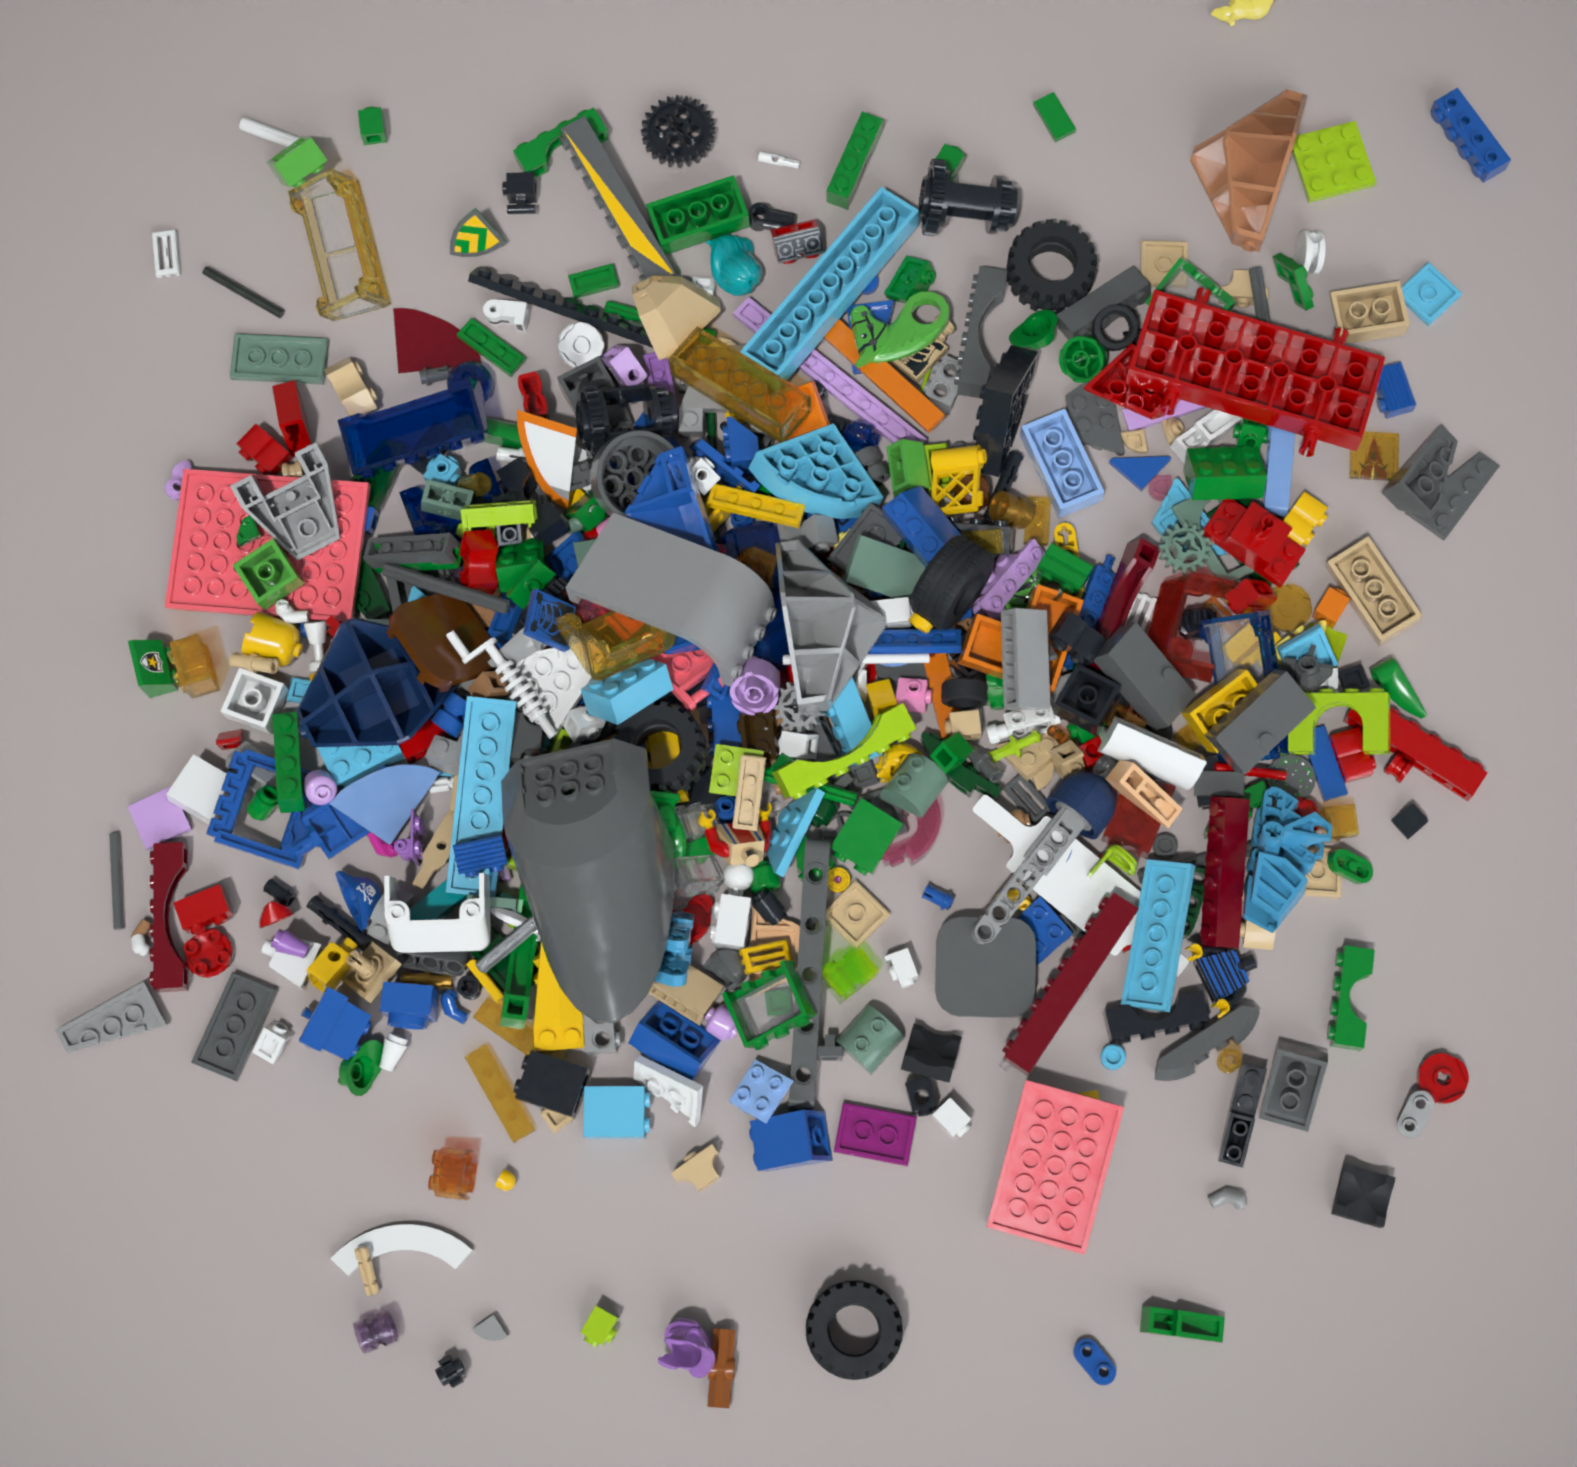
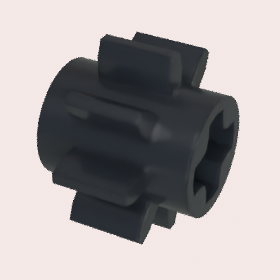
(450, 1371)

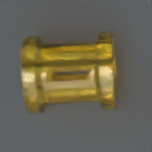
(1236, 1060)

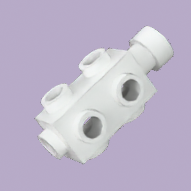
(1022, 721)

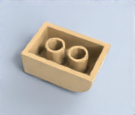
(1370, 312)

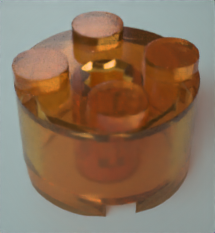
(453, 1173)

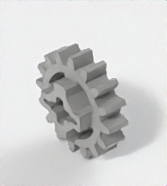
(785, 706)

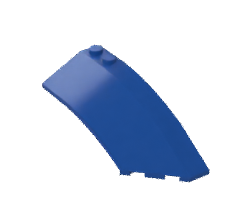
(673, 504)

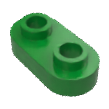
(1348, 864)

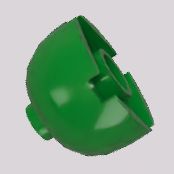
(1082, 358)

